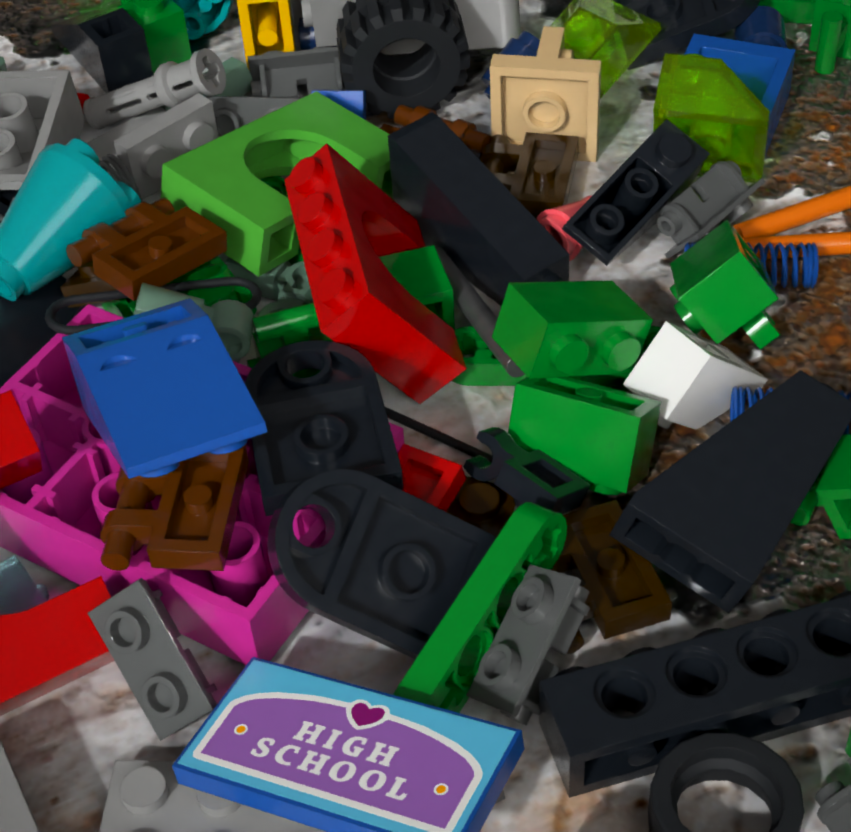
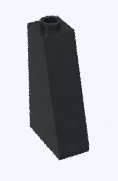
(470, 211)
(733, 496)

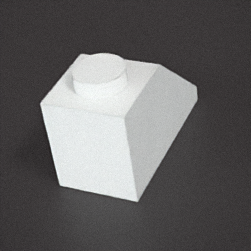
(690, 377)

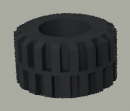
(410, 79)

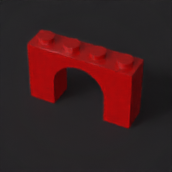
(342, 232)
(56, 638)

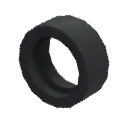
(725, 759)

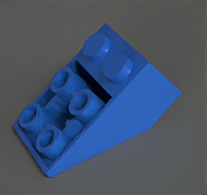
(162, 389)

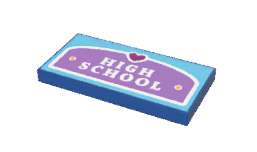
(347, 755)

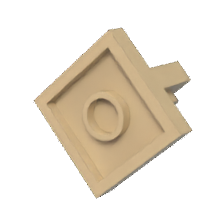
(547, 94)

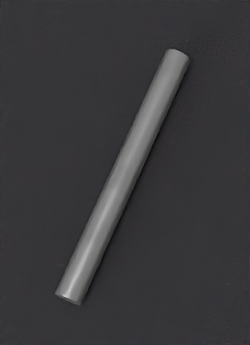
(476, 312)

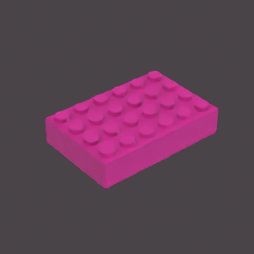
(61, 511)

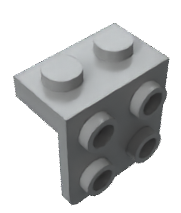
(157, 138)

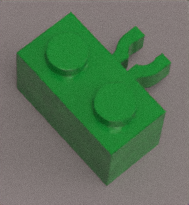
(724, 288)
(571, 328)
(587, 429)

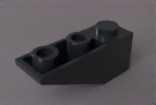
(107, 46)
(636, 192)

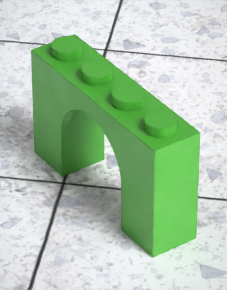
(225, 174)

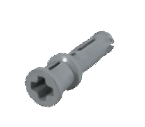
(168, 87)

